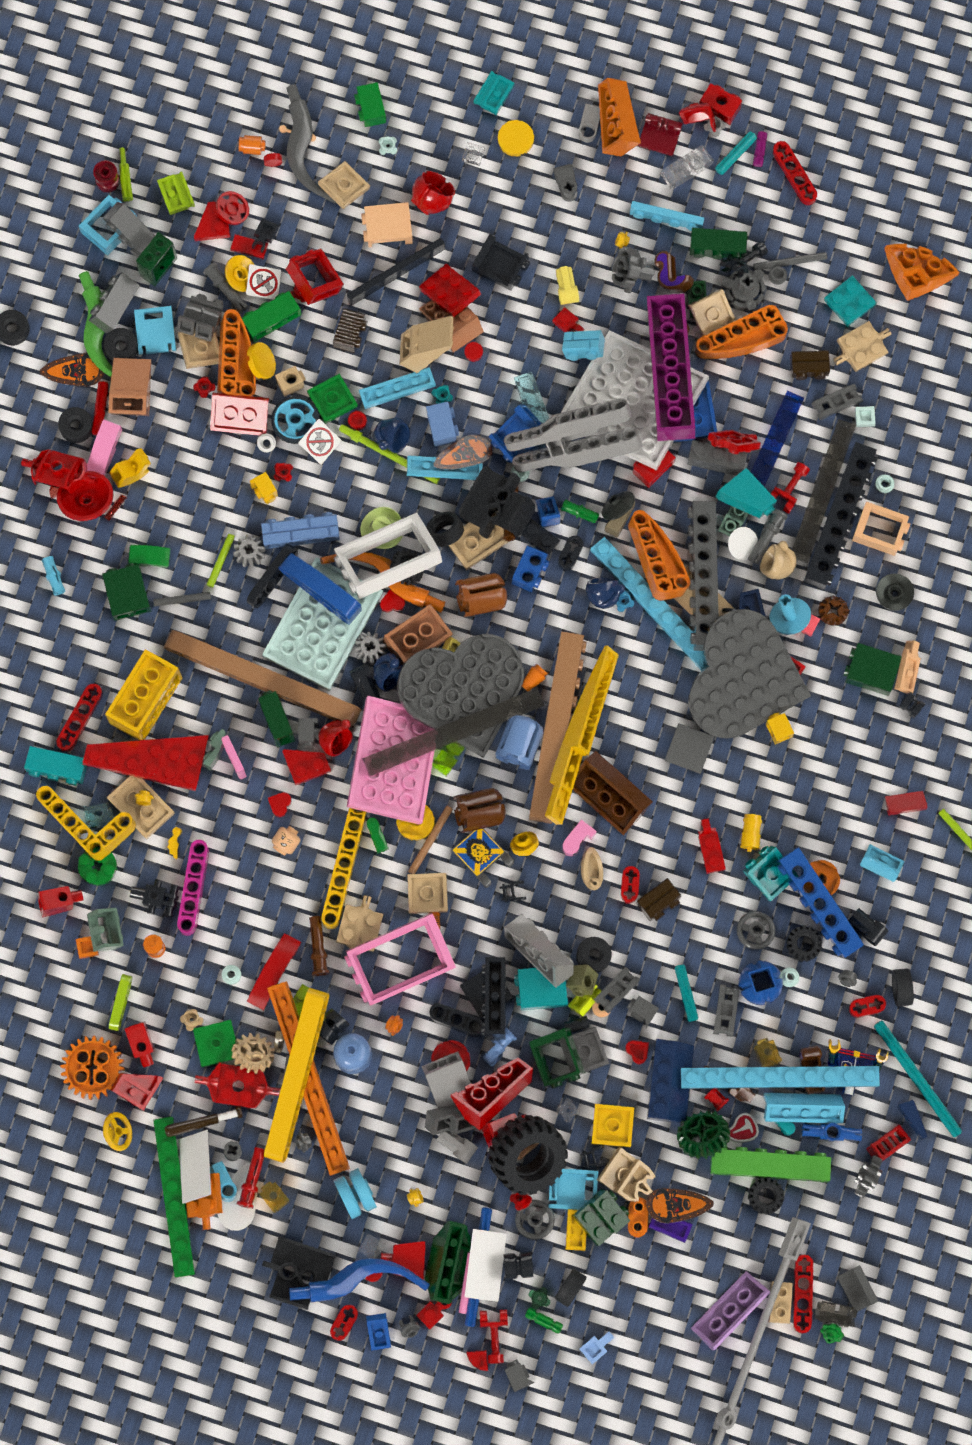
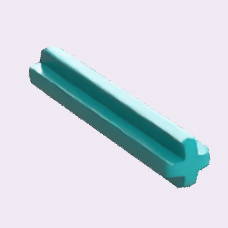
(736, 153)
(686, 993)

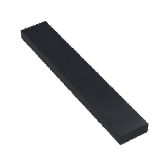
(396, 271)

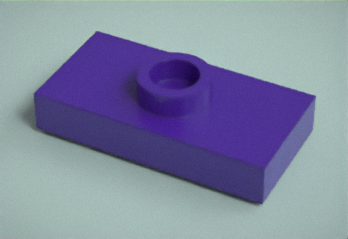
(676, 1230)

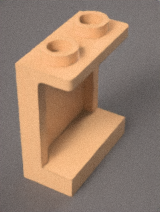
(387, 223)

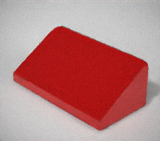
(905, 803)

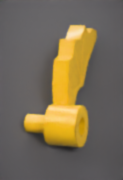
(173, 844)

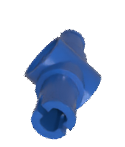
(842, 1132)

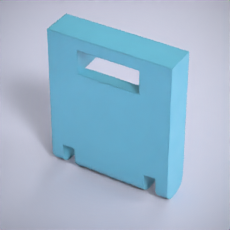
(155, 333)
(570, 1189)

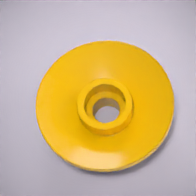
(240, 265)

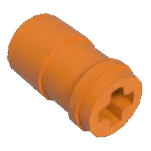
(154, 946)

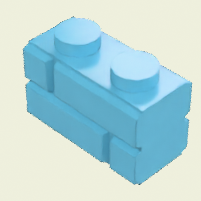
(583, 345)

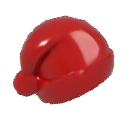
(335, 737)

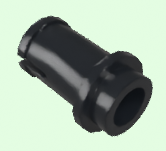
(577, 1024)

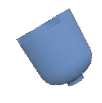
(352, 1053)

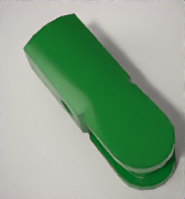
(377, 835)

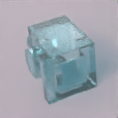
(93, 821)

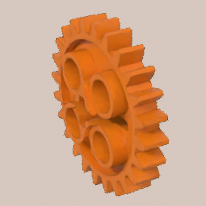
(74, 1067)

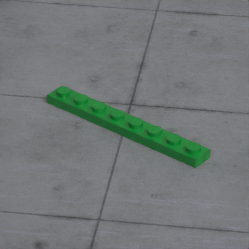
(172, 1192)

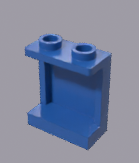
(519, 421)

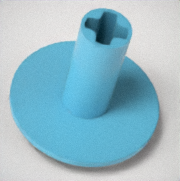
(790, 615)

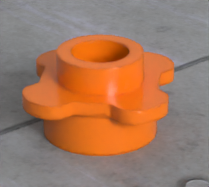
(394, 1025)

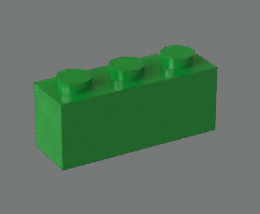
(271, 316)

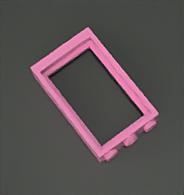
(439, 945)

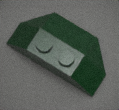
(448, 1262)

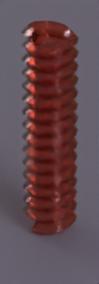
(115, 507)

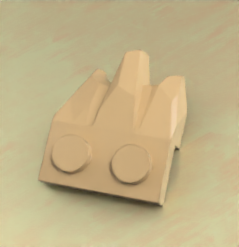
(626, 1176)

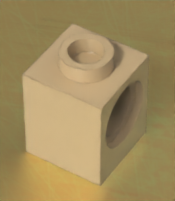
(287, 388)

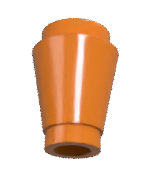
(534, 677)

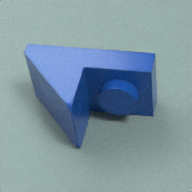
(378, 1331)

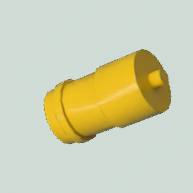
(751, 832)

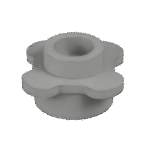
(720, 125)

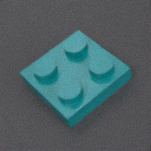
(850, 301)

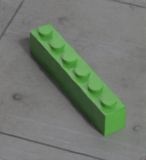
(771, 1165)

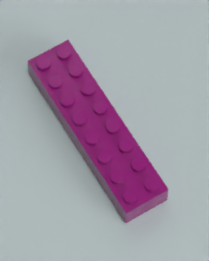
(671, 367)

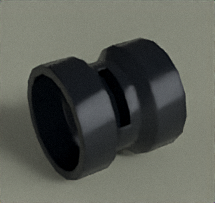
(915, 708)

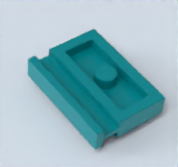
(494, 93)

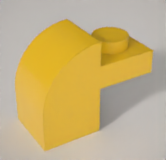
(130, 470)

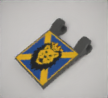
(479, 852)

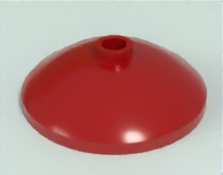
(99, 498)

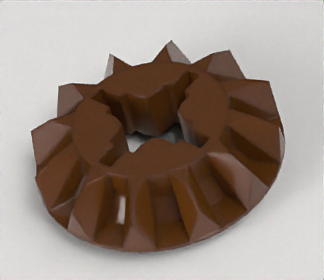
(831, 618)

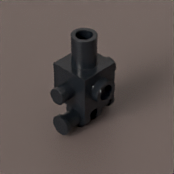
(154, 897)

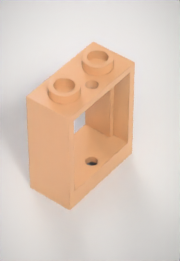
(875, 543)

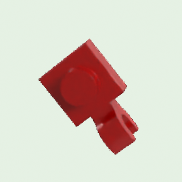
(567, 321)

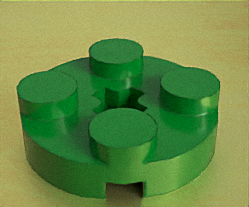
(93, 876)

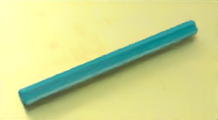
(918, 1078)

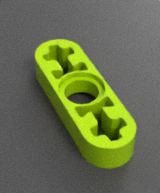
(120, 1002)

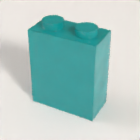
(537, 991)

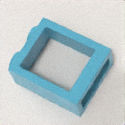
(86, 229)

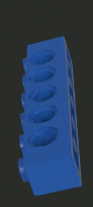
(852, 941)

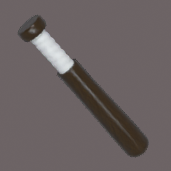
(197, 1123)

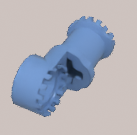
(496, 1052)

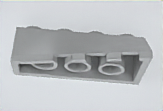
(539, 950)

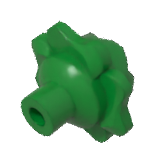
(832, 1333)

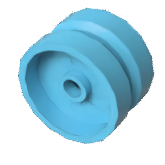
(355, 1193)

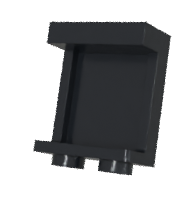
(500, 263)

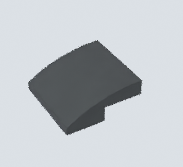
(689, 748)

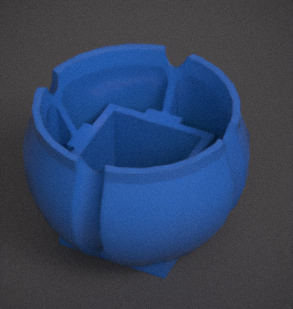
(748, 989)

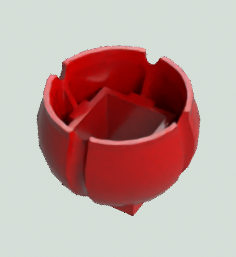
(432, 193)

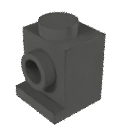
(307, 732)

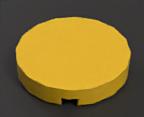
(515, 138)
(261, 361)
(417, 831)

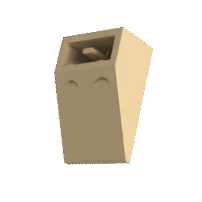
(425, 343)

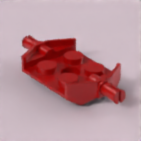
(70, 476)
(221, 1086)

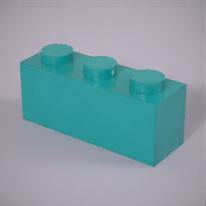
(55, 766)

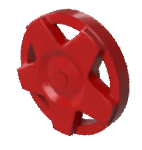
(231, 208)

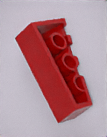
(493, 1092)

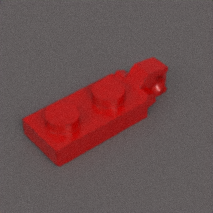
(710, 848)

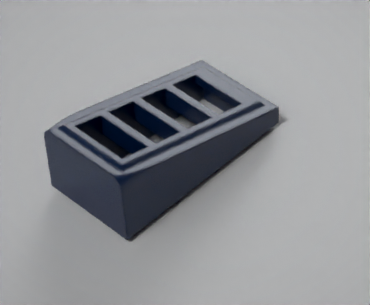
(913, 1117)

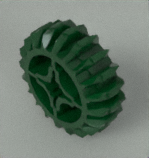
(703, 1134)

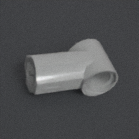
(461, 1147)

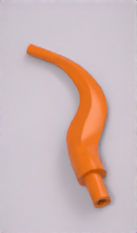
(410, 593)

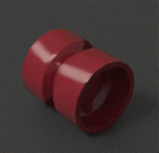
(106, 176)

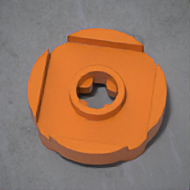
(830, 875)

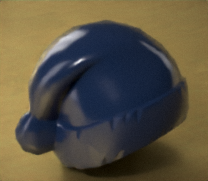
(392, 434)
(604, 592)
(387, 671)

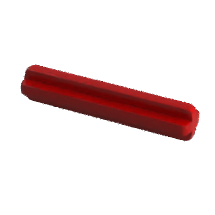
(100, 406)

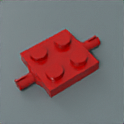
(734, 441)

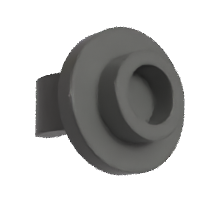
(410, 1329)

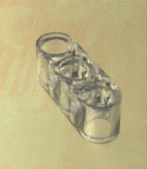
(686, 167)

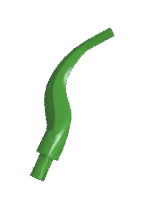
(92, 334)

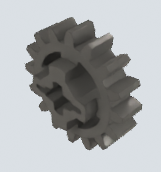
(868, 1176)

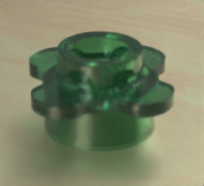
(534, 1297)

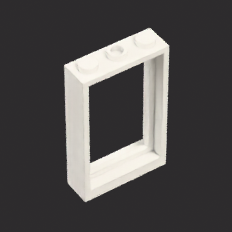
(381, 536)

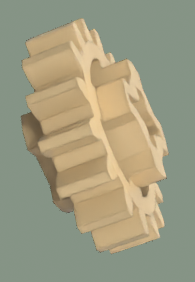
(253, 1053)

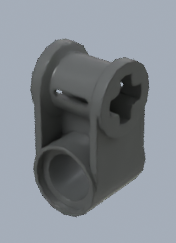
(566, 180)

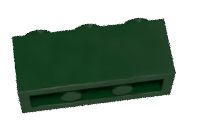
(718, 243)

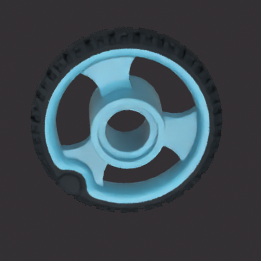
(284, 407)

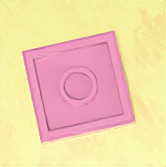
(233, 757)

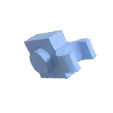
(595, 1348)

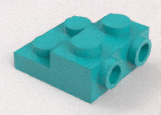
(765, 873)

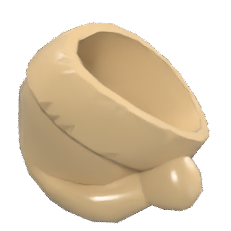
(778, 561)

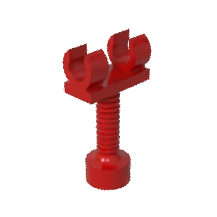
(800, 470)
(495, 1357)

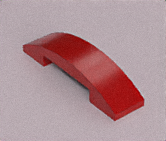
(273, 970)

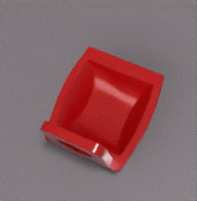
(698, 113)

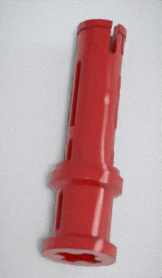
(248, 1188)

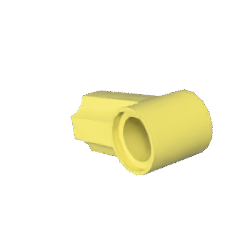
(567, 290)

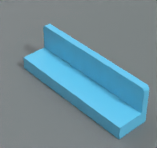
(804, 1108)

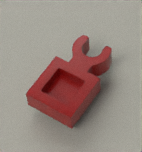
(431, 1314)

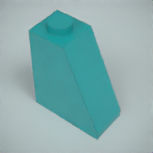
(747, 495)

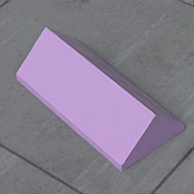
(730, 1310)

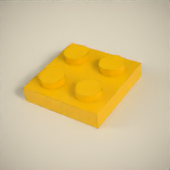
(612, 1125)

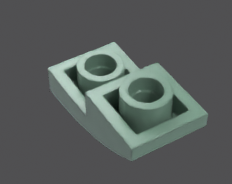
(734, 519)
(213, 756)

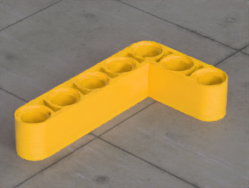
(80, 827)

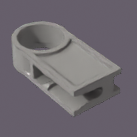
(590, 119)

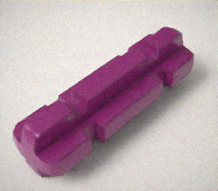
(760, 149)

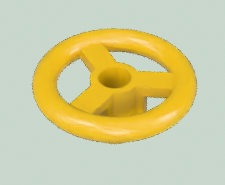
(114, 1131)

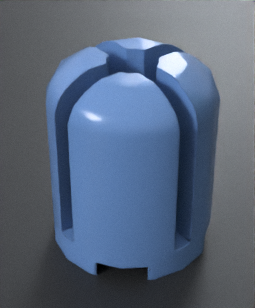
(519, 741)

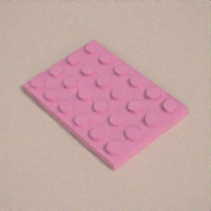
(400, 789)

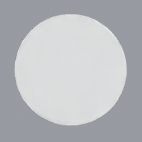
(742, 543)

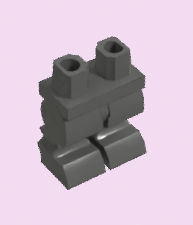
(201, 317)

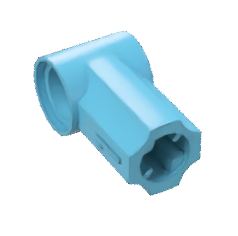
(225, 1181)

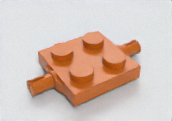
(207, 1206)

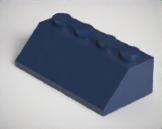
(666, 1097)

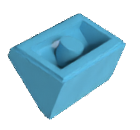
(882, 863)

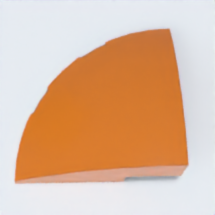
(918, 269)

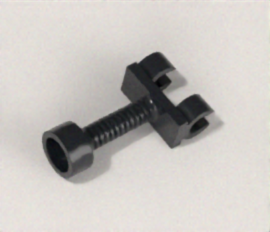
(740, 265)

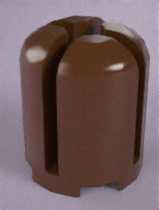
(479, 809)

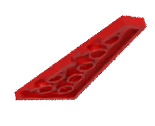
(159, 760)

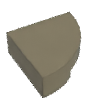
(279, 1041)

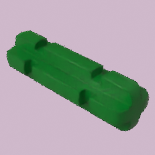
(544, 1320)

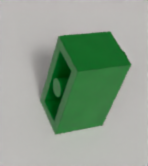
(371, 105)

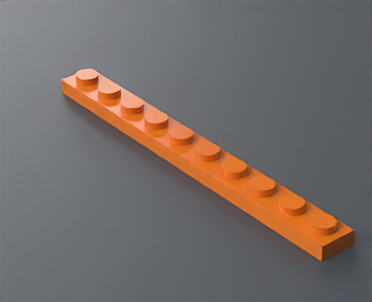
(314, 1092)

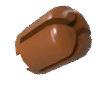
(481, 594)

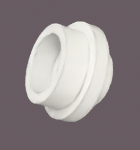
(266, 448)

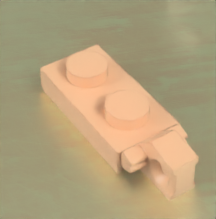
(908, 668)

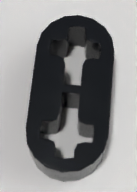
(574, 555)

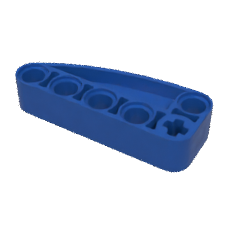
(321, 588)

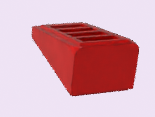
(882, 1152)

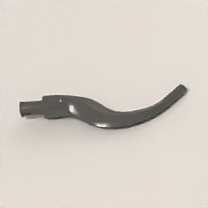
(299, 141)

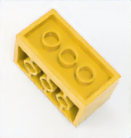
(144, 695)

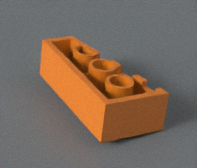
(617, 118)

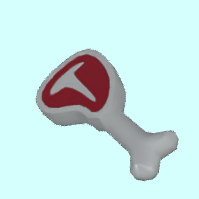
(744, 1129)

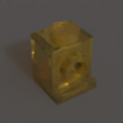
(767, 1060)
(275, 1204)

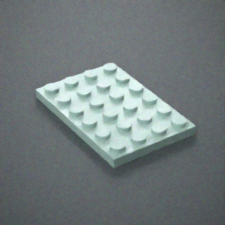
(314, 639)

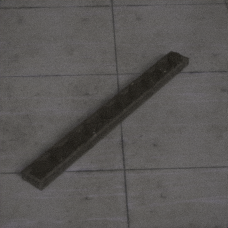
(452, 732)

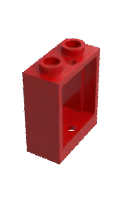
(318, 257)

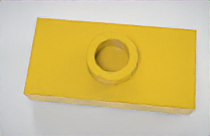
(574, 1233)

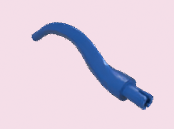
(349, 1278)

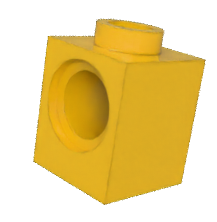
(779, 728)

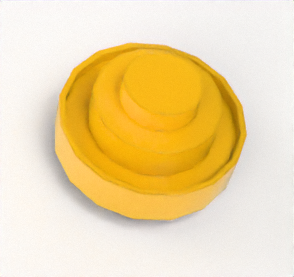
(524, 843)

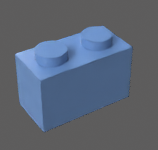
(441, 424)

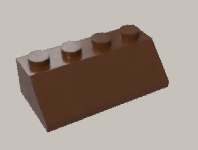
(610, 793)

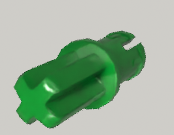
(580, 511)

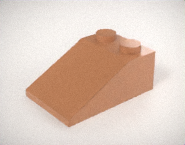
(416, 634)

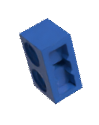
(525, 567)

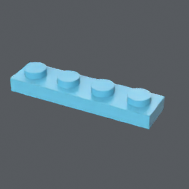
(659, 215)
(397, 388)
(424, 467)

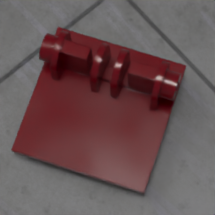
(660, 134)

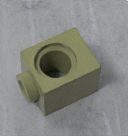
(582, 980)

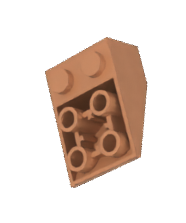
(465, 323)
(130, 387)

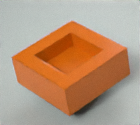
(85, 947)

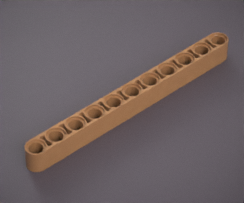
(261, 678)

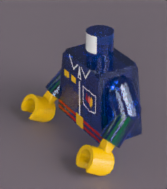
(844, 1057)

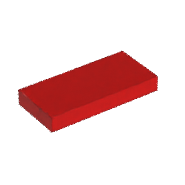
(244, 245)

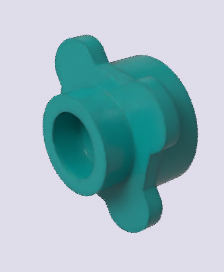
(442, 390)

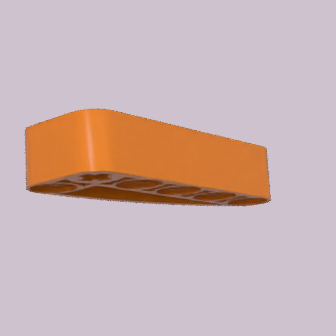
(751, 338)
(241, 376)
(664, 559)

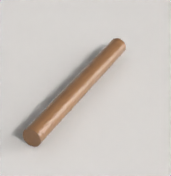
(430, 840)

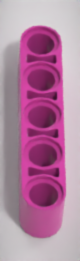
(195, 897)

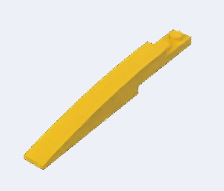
(580, 735)

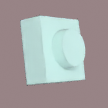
(865, 416)

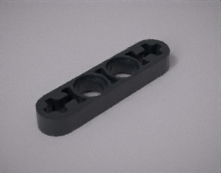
(270, 578)

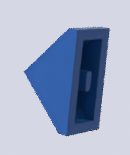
(548, 511)

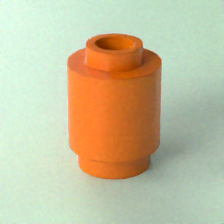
(252, 145)

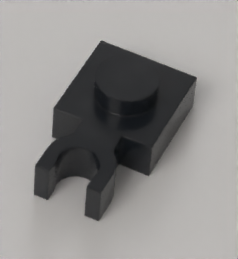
(265, 233)

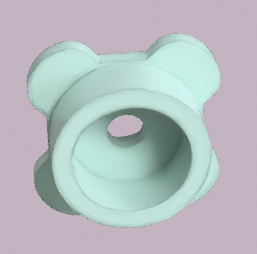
(383, 141)

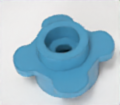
(628, 602)

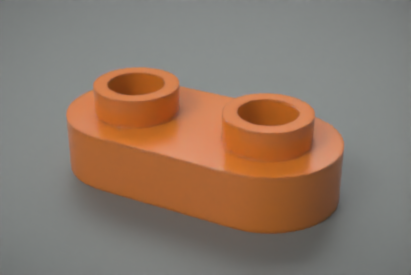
(638, 1217)

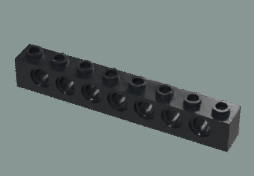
(860, 454)

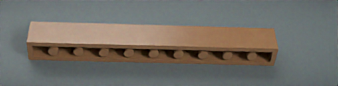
(557, 719)

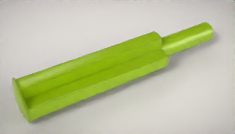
(125, 177)

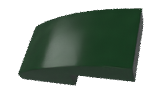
(695, 293)

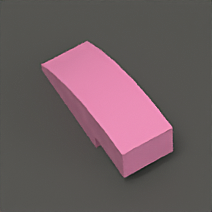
(104, 447)

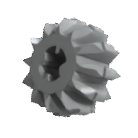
(250, 558)
(367, 642)

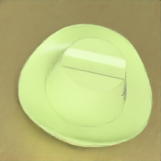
(378, 519)

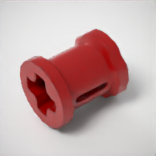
(716, 1099)

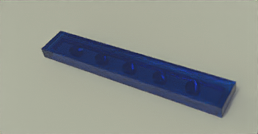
(776, 437)

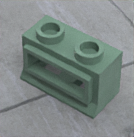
(112, 929)

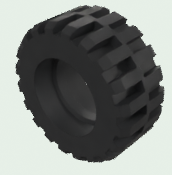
(540, 1171)

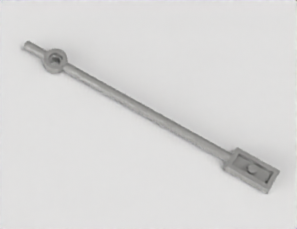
(789, 1251)

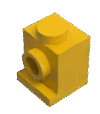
(264, 488)

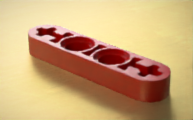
(798, 171)
(83, 719)
(806, 1294)

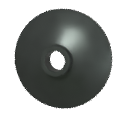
(618, 505)
(896, 583)

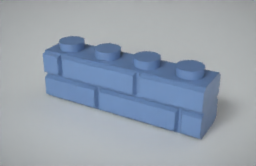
(300, 531)

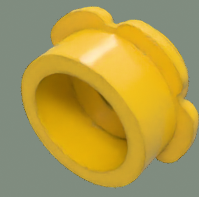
(622, 240)
(143, 798)
(415, 1197)

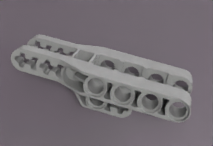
(571, 426)

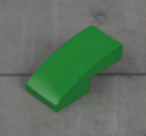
(149, 555)

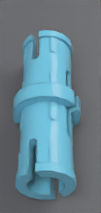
(53, 575)

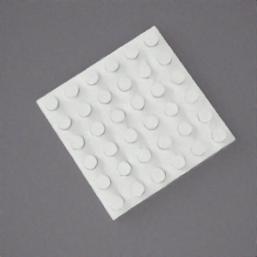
(627, 374)

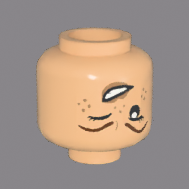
(286, 840)

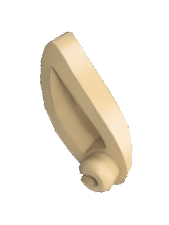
(592, 869)

